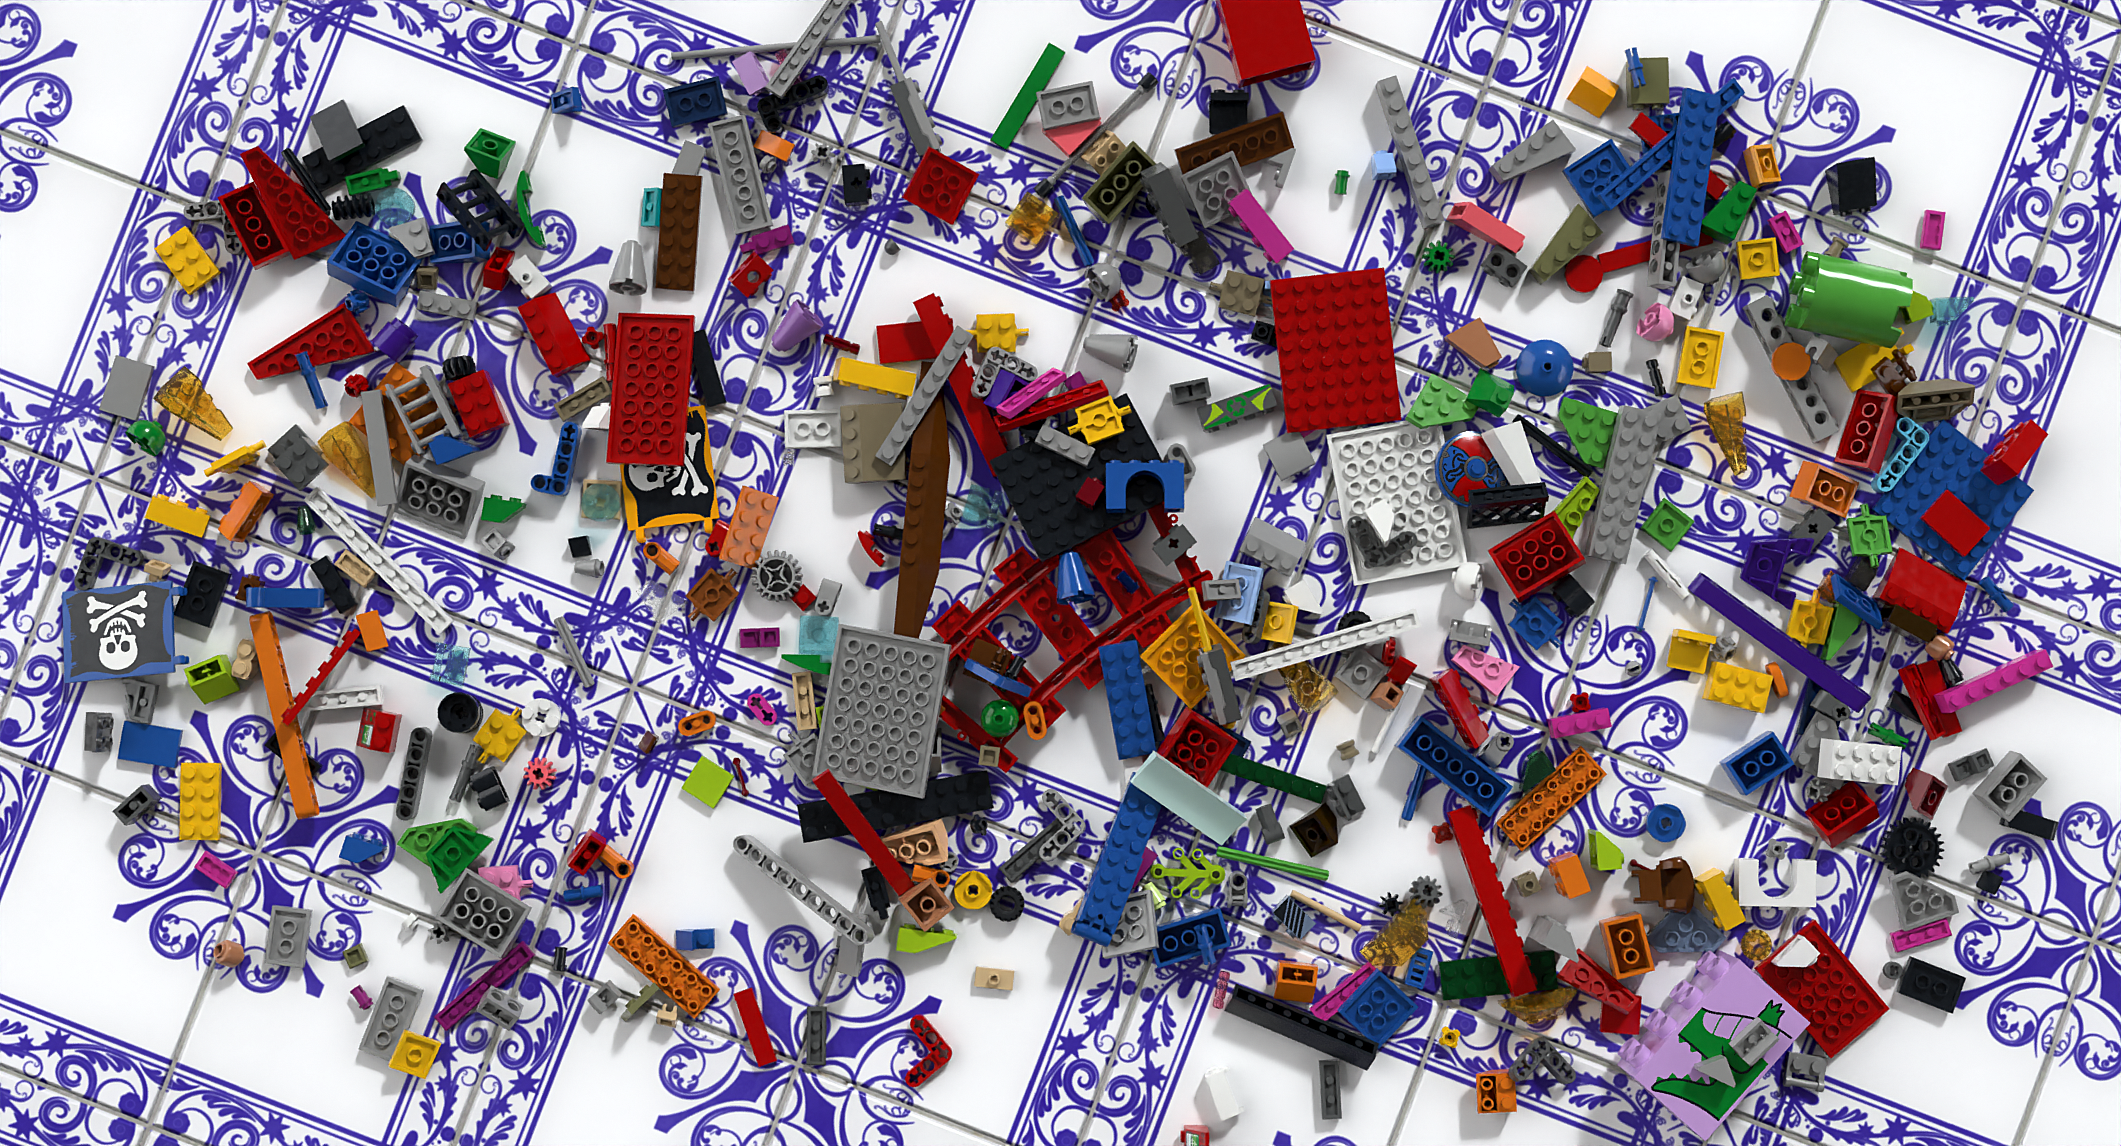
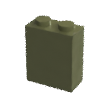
(1656, 91)

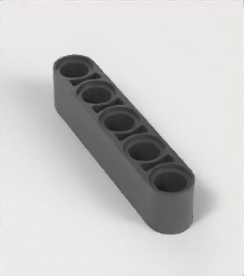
(407, 780)

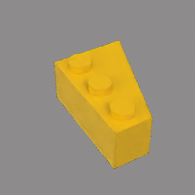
(177, 515)
(1719, 899)

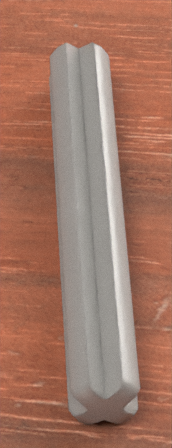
(574, 652)

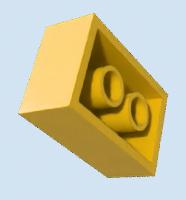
(1737, 687)

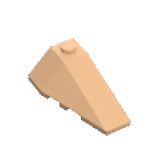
(919, 843)

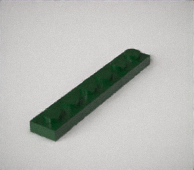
(1274, 778)

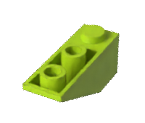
(916, 940)

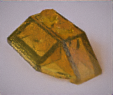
(1398, 938)
(1540, 1005)

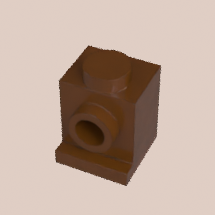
(252, 580)

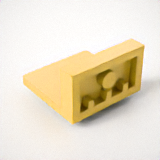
(1689, 650)

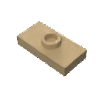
(355, 568)
(994, 978)

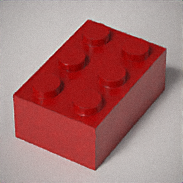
(478, 404)
(2013, 451)

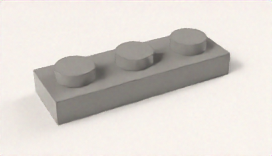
(447, 305)
(1064, 445)

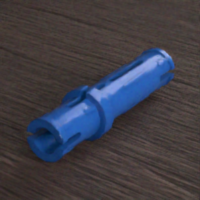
(312, 382)

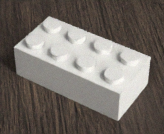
(1859, 761)

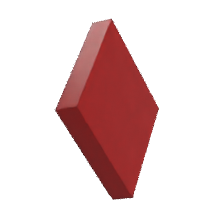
(1617, 1022)

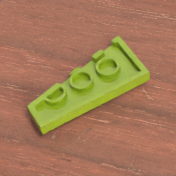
(1576, 504)

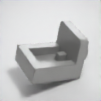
(604, 997)

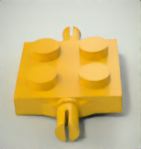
(997, 331)
(1099, 420)
(231, 462)
(1809, 621)
(500, 735)

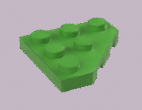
(1440, 405)
(1588, 429)
(422, 838)

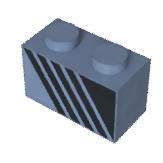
(1292, 917)

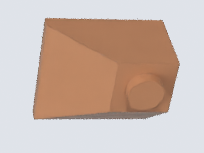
(926, 903)

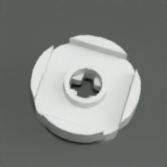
(530, 715)

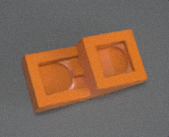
(774, 146)

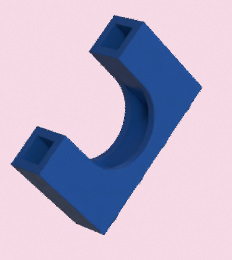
(1168, 474)

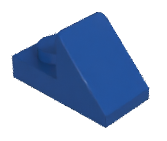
(566, 101)
(695, 939)

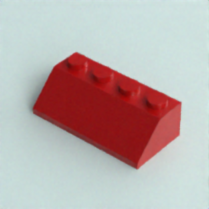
(554, 334)
(1868, 431)

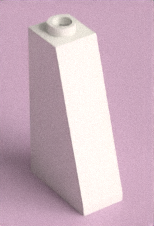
(1512, 453)

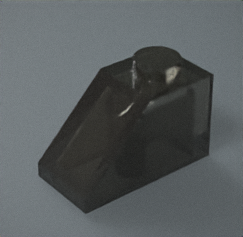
(1861, 573)

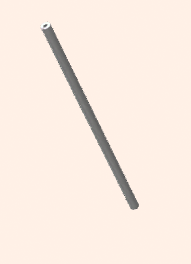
(771, 47)

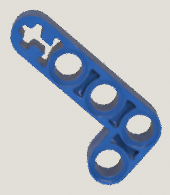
(561, 458)
(285, 597)

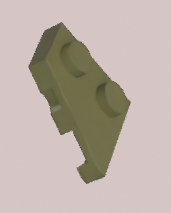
(633, 1005)

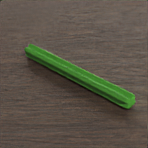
(1272, 863)

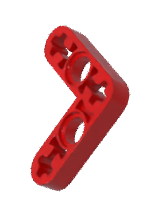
(932, 1056)

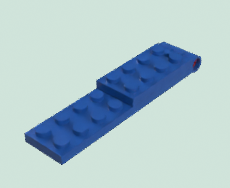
(1117, 867)

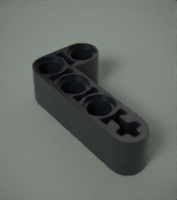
(794, 101)

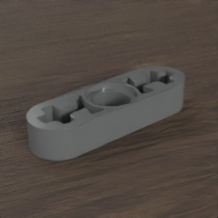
(1247, 629)

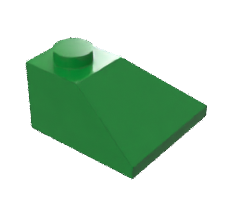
(490, 152)
(1490, 393)

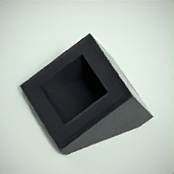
(580, 546)
(1989, 882)

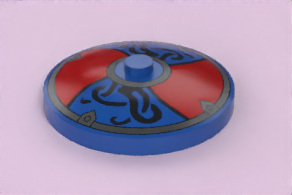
(1466, 465)

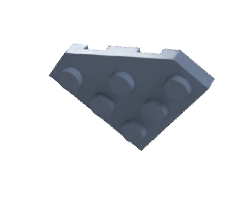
(1685, 933)

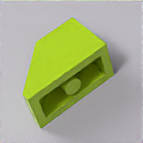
(1919, 308)

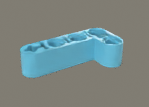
(1897, 458)

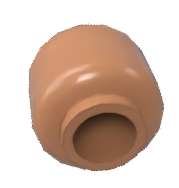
(1940, 647)
(229, 953)

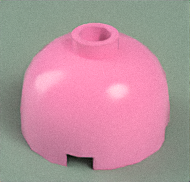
(1657, 323)

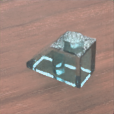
(1948, 309)

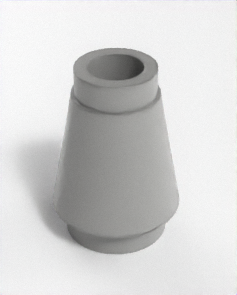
(590, 568)

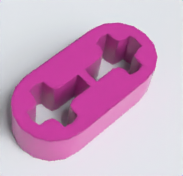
(758, 712)

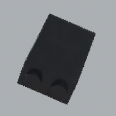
(1852, 186)

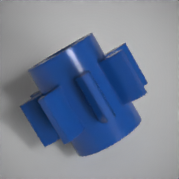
(357, 301)

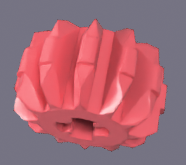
(534, 777)

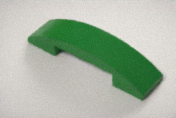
(523, 188)

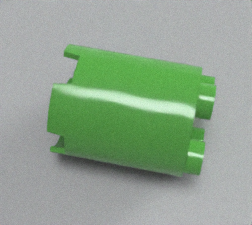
(1848, 299)

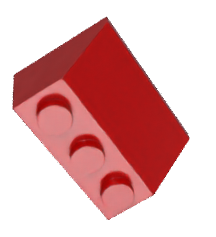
(1842, 814)

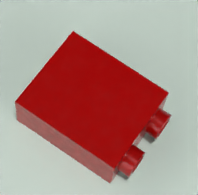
(1265, 38)

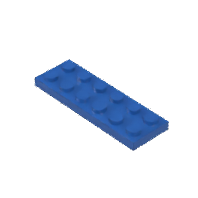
(1127, 699)

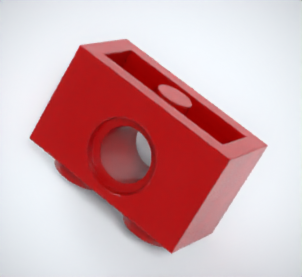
(753, 263)
(586, 852)

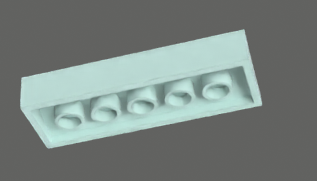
(1188, 798)

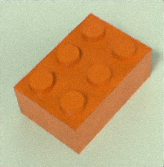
(1626, 945)

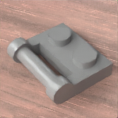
(1808, 1065)

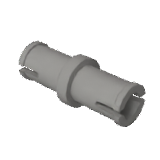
(1989, 863)

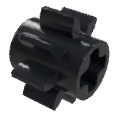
(1396, 904)

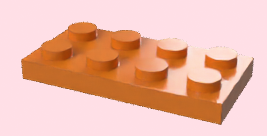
(748, 527)

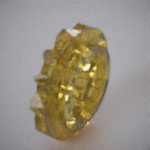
(1763, 939)

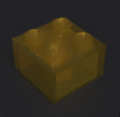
(1031, 219)

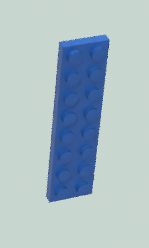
(1690, 167)

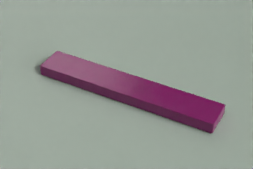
(494, 976)

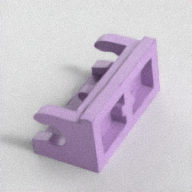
(751, 73)

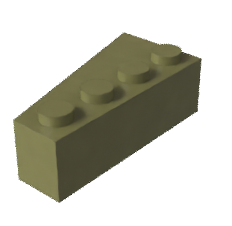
(1569, 240)

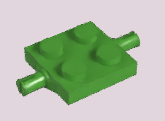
(1869, 536)

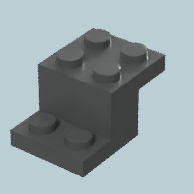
(298, 457)

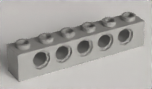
(1663, 253)

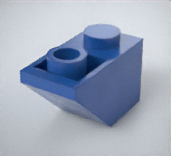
(359, 849)

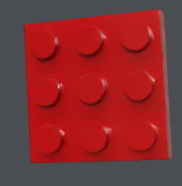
(940, 185)

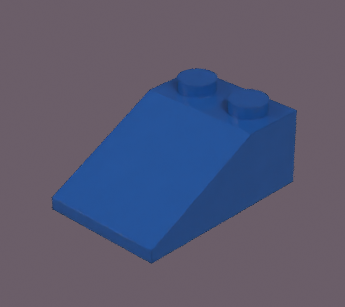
(456, 245)

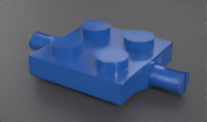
(1535, 623)

